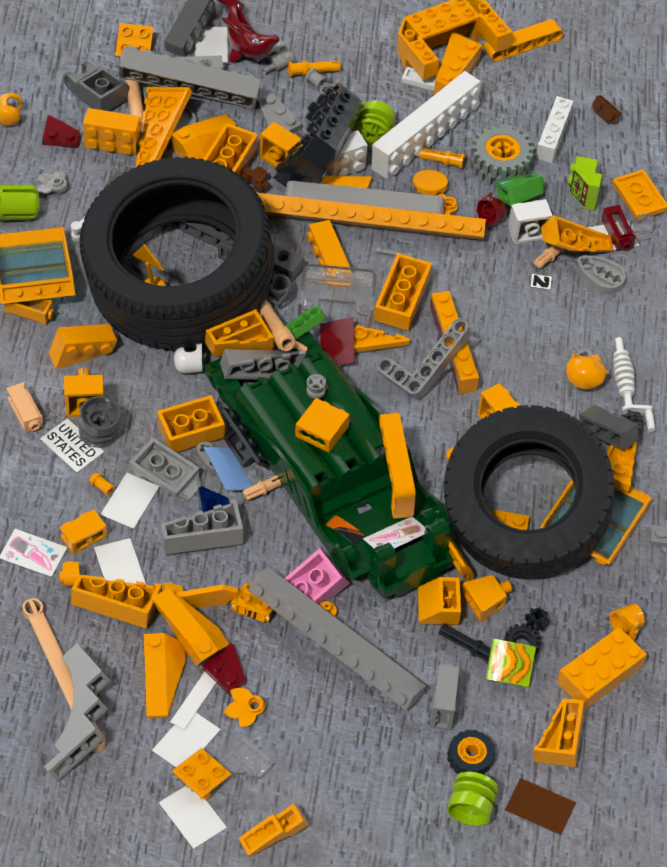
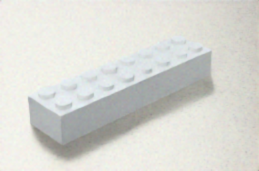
(425, 125)

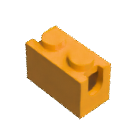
(83, 531)

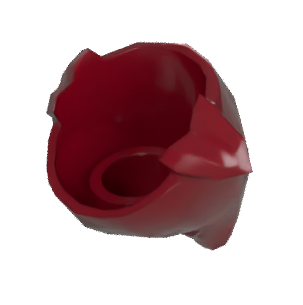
(492, 210)

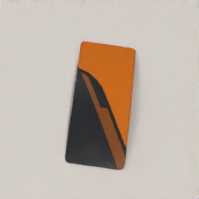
(345, 529)

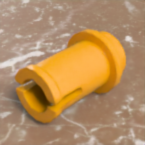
(101, 483)

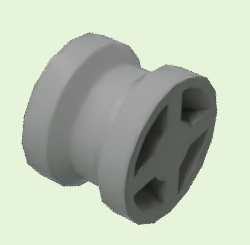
(316, 386)

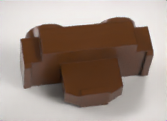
(606, 110)
(256, 178)

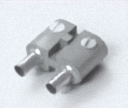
(278, 57)

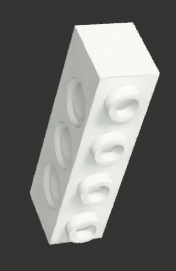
(554, 129)

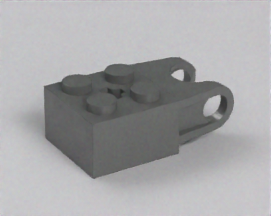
(97, 87)

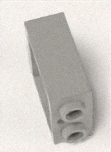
(445, 697)

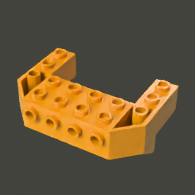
(435, 26)

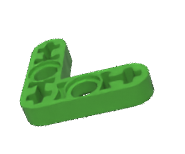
(306, 320)

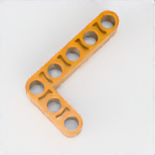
(399, 466)

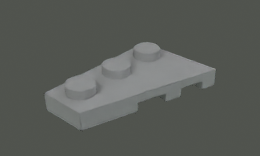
(275, 111)

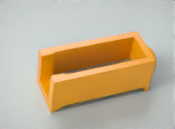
(36, 310)

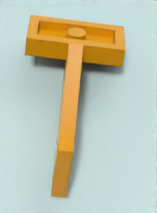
(204, 597)

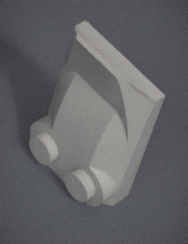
(166, 469)

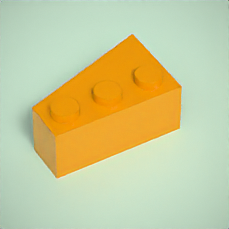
(240, 333)
(81, 344)
(563, 735)

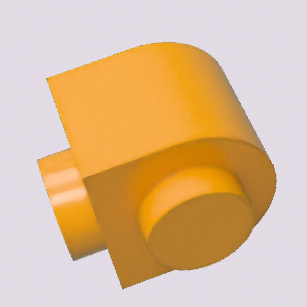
(70, 573)

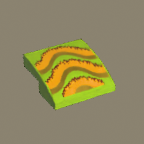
(510, 662)

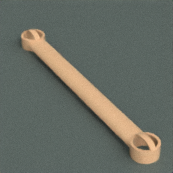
(54, 654)

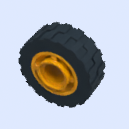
(470, 742)

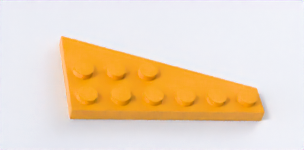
(159, 120)

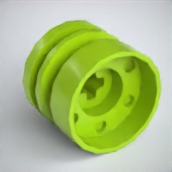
(374, 121)
(472, 799)

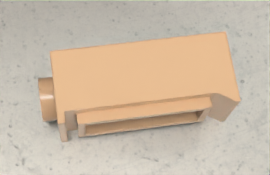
(24, 407)

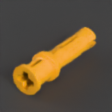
(303, 67)
(447, 158)

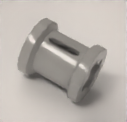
(315, 78)

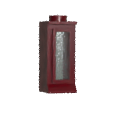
(618, 228)

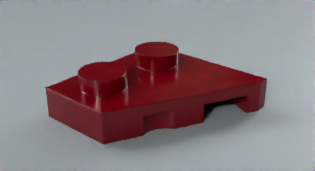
(60, 134)
(225, 669)

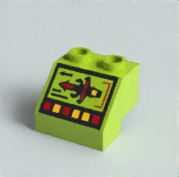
(585, 182)

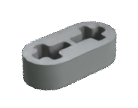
(203, 457)

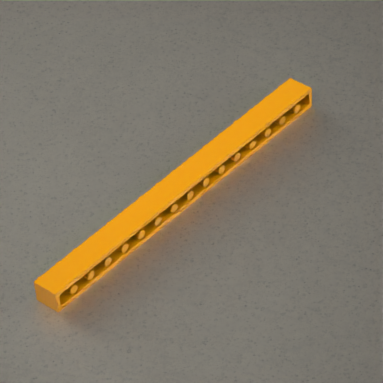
(373, 216)

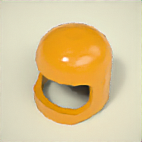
(8, 114)

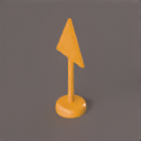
(145, 255)

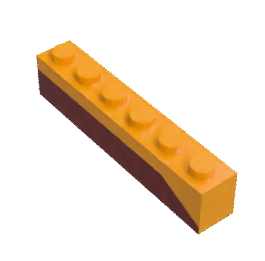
(462, 364)

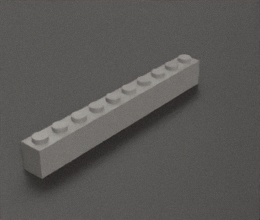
(337, 638)

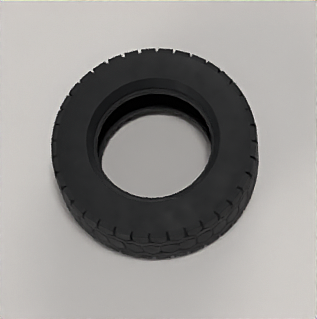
(515, 434)

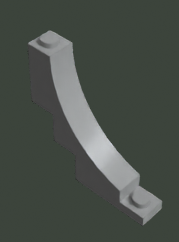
(80, 733)

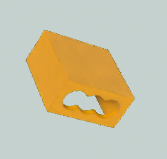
(324, 423)

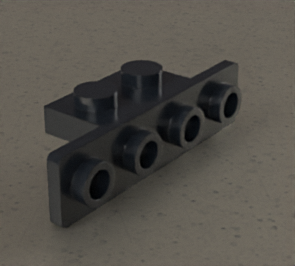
(242, 443)

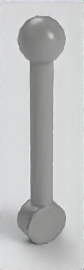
(378, 250)

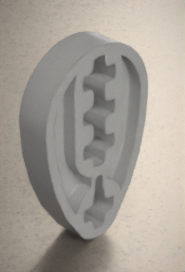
(598, 281)

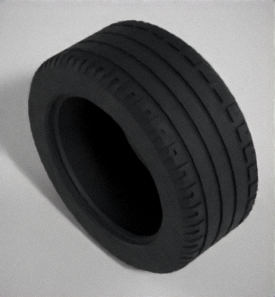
(161, 195)

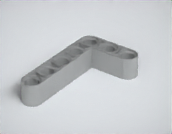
(428, 363)

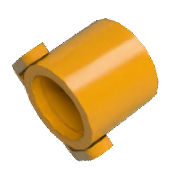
(628, 618)

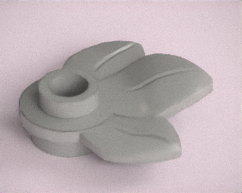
(52, 182)

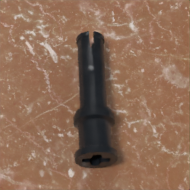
(475, 647)

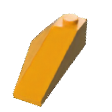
(198, 137)
(193, 630)

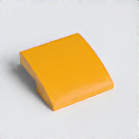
(459, 561)

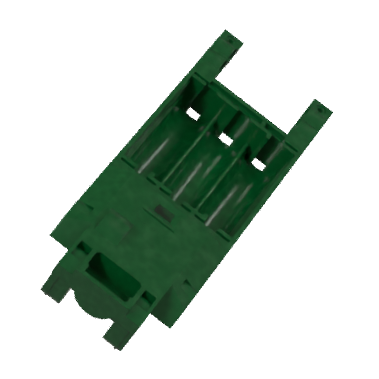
(271, 414)

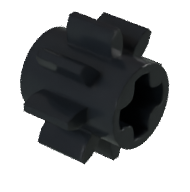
(634, 417)
(537, 619)

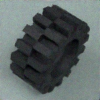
(524, 633)

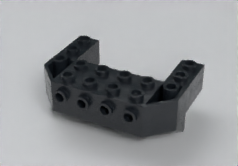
(330, 127)

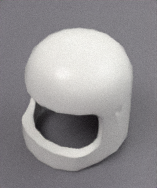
(188, 361)

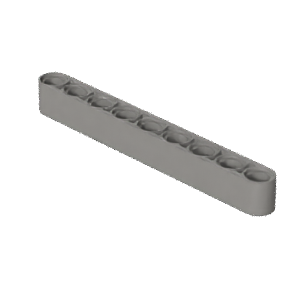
(365, 196)

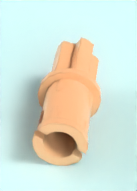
(548, 256)
(262, 488)

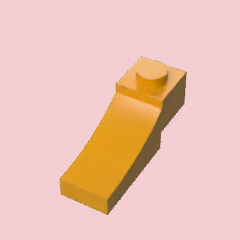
(273, 830)

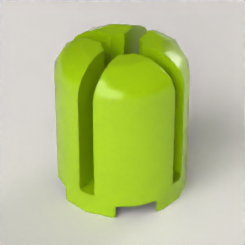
(19, 202)

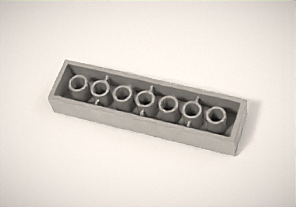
(203, 80)

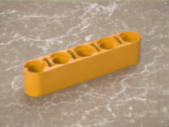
(527, 39)

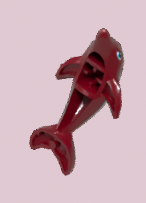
(241, 35)

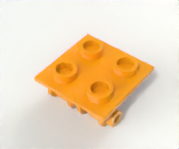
(134, 35)
(246, 602)
(201, 773)

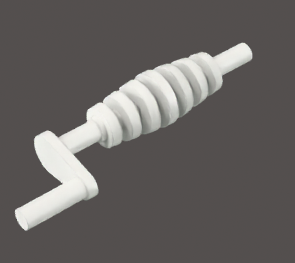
(625, 383)

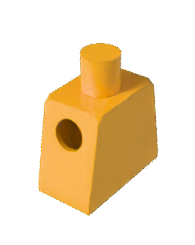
(485, 595)

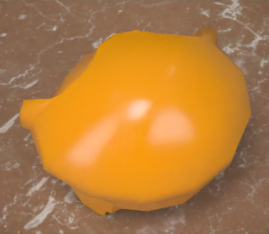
(586, 371)

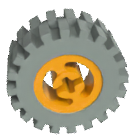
(487, 154)

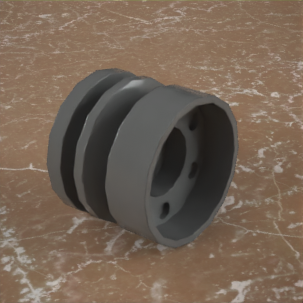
(99, 421)

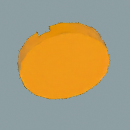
(430, 182)

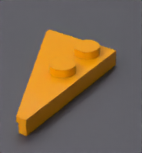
(372, 339)

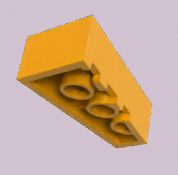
(459, 56)

